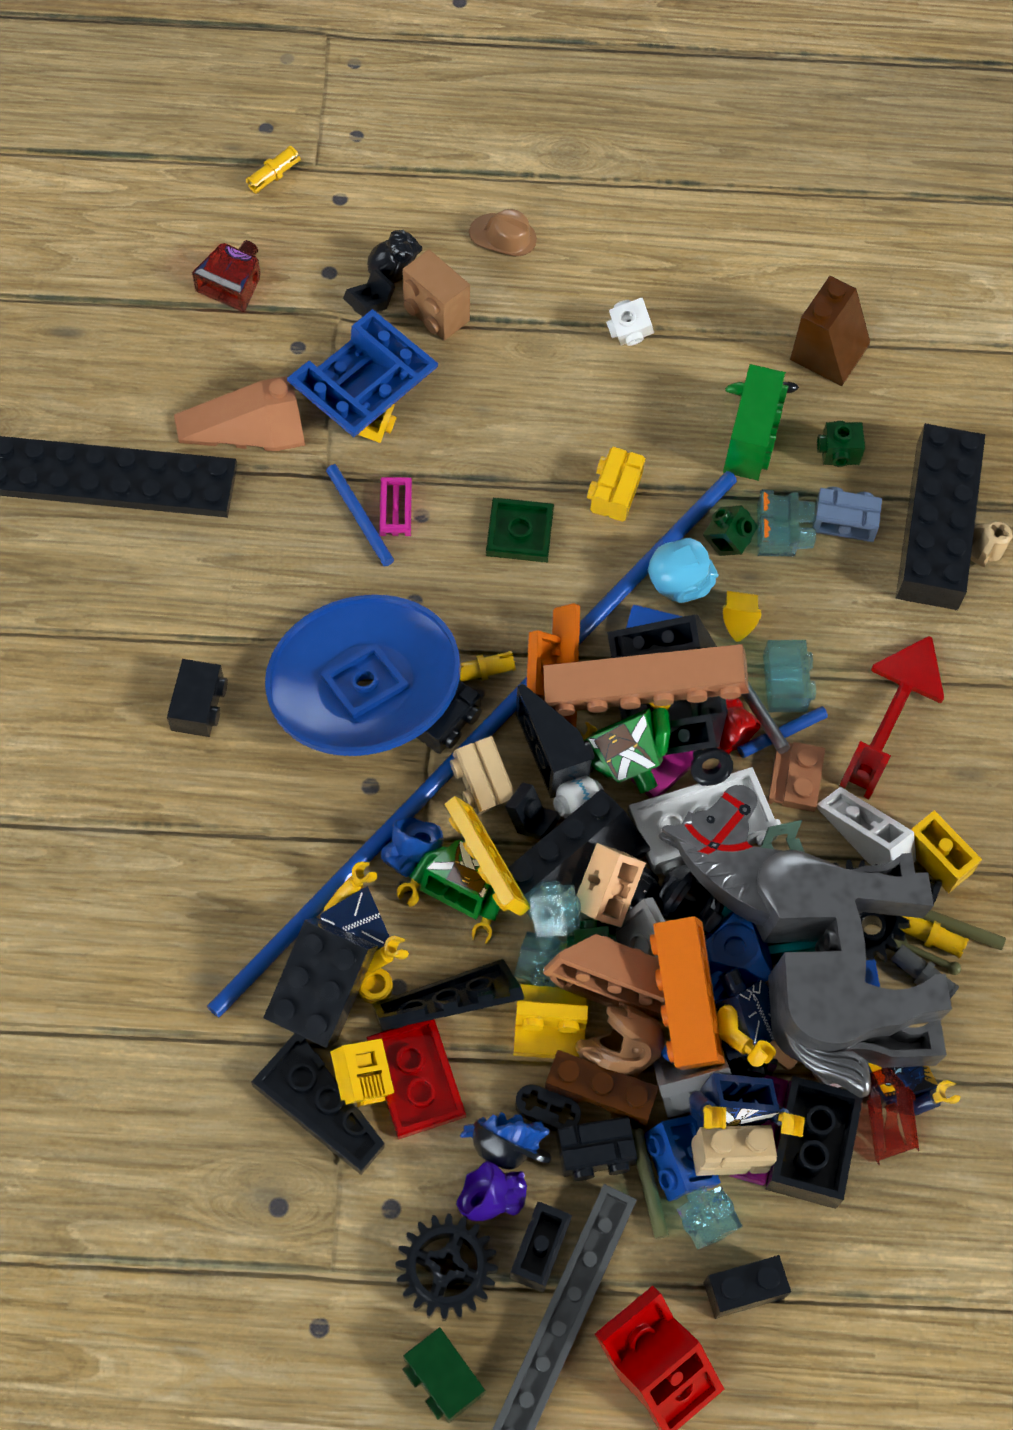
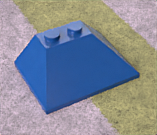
(364, 374)

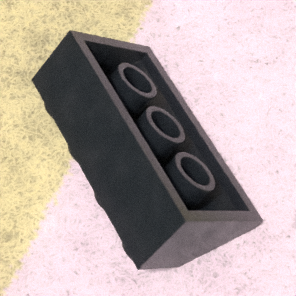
(569, 846)

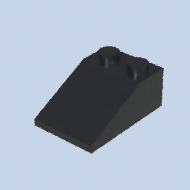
(552, 740)

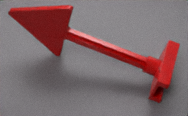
(913, 670)

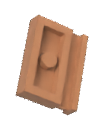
(797, 777)

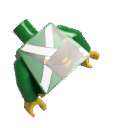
(631, 746)
(453, 879)

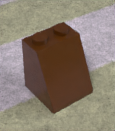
(832, 332)

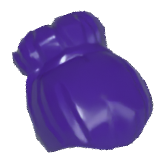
(491, 1192)

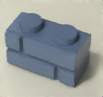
(847, 514)

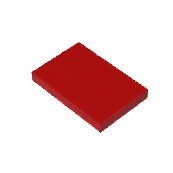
(421, 1079)

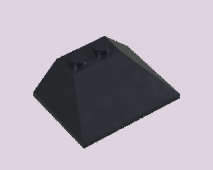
(691, 724)

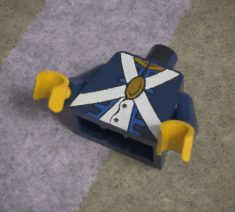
(741, 1102)

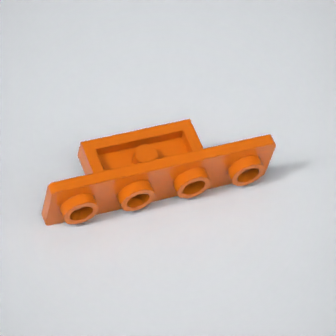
(554, 648)

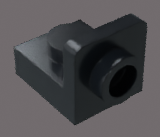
(528, 813)

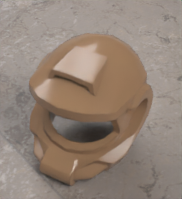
(631, 1044)

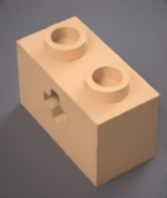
(609, 884)

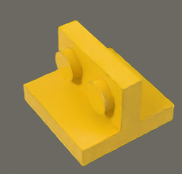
(549, 1022)

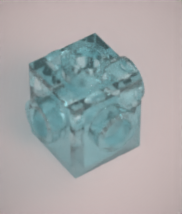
(554, 909)
(535, 955)
(708, 1216)

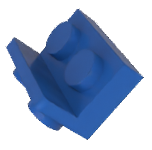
(672, 1155)

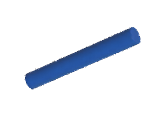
(787, 730)

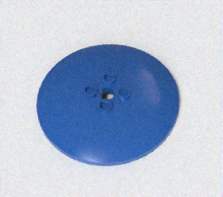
(361, 637)

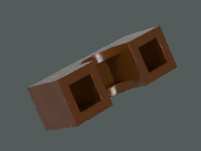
(602, 1087)

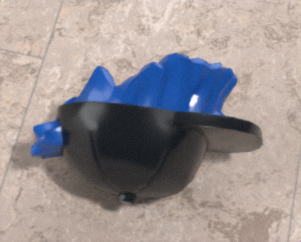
(507, 1141)

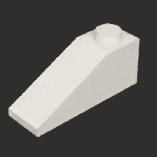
(867, 829)

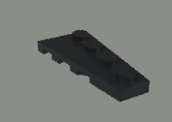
(461, 993)
(311, 1097)

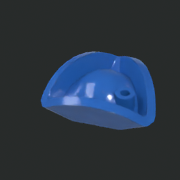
(738, 945)

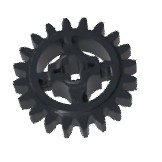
(416, 1255)

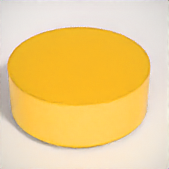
(376, 986)

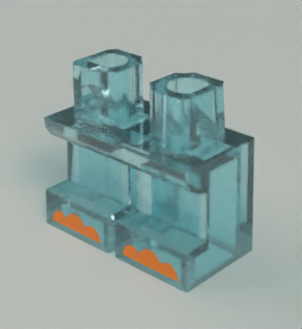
(779, 524)

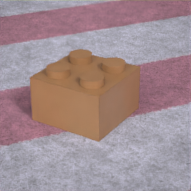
(436, 295)

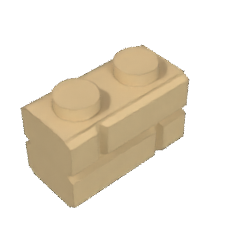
(482, 775)
(733, 1150)

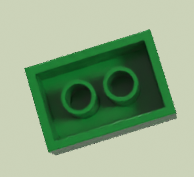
(756, 422)

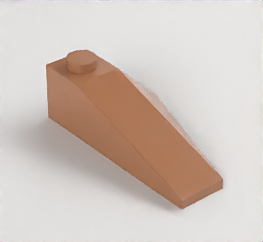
(251, 416)

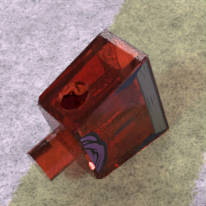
(229, 275)

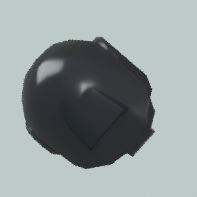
(686, 897)

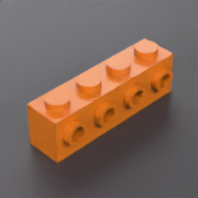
(687, 993)

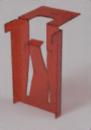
(905, 1108)

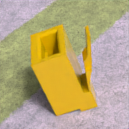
(362, 1072)

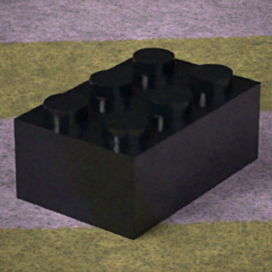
(320, 982)
(820, 1160)

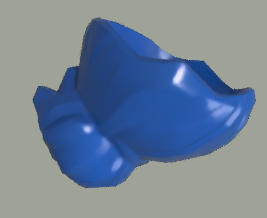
(409, 843)

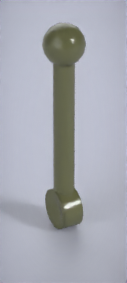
(954, 967)

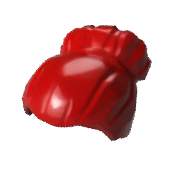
(738, 727)

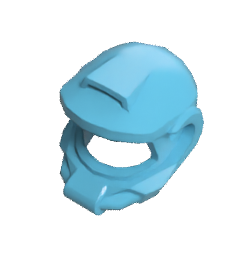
(682, 570)

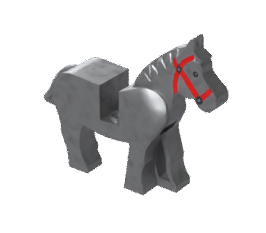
(820, 998)

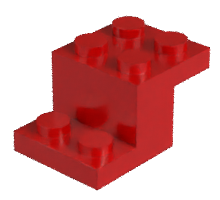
(659, 1361)

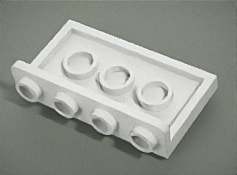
(671, 809)

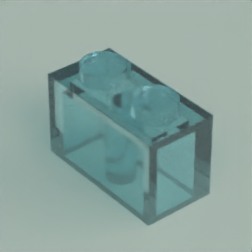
(788, 676)

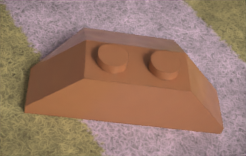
(608, 974)

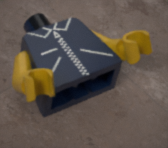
(356, 912)
(745, 1019)

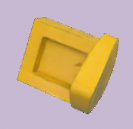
(740, 614)

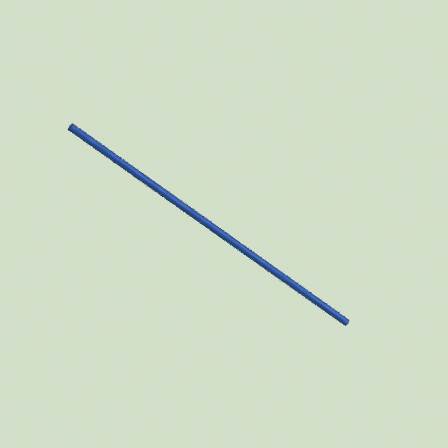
(444, 772)

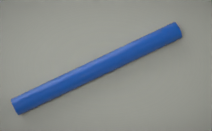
(360, 515)

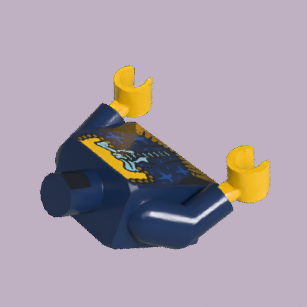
(922, 1083)

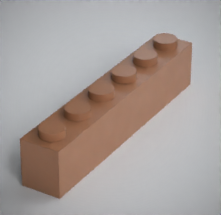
(646, 679)

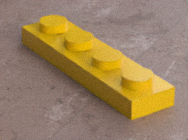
(492, 866)

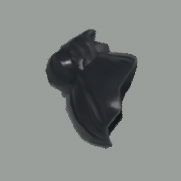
(394, 255)

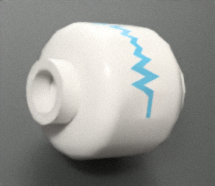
(574, 793)

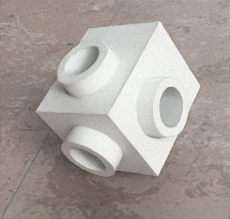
(630, 322)

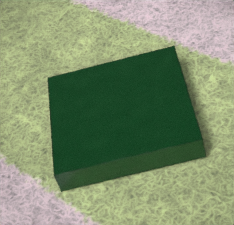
(520, 530)

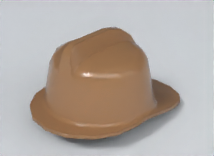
(504, 233)

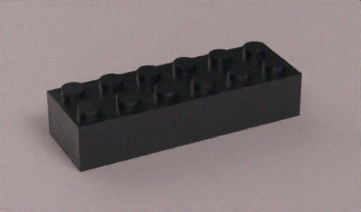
(941, 517)

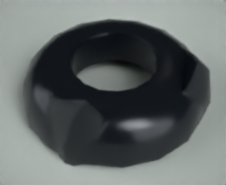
(715, 775)

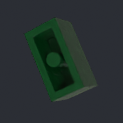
(443, 1376)

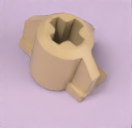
(990, 542)

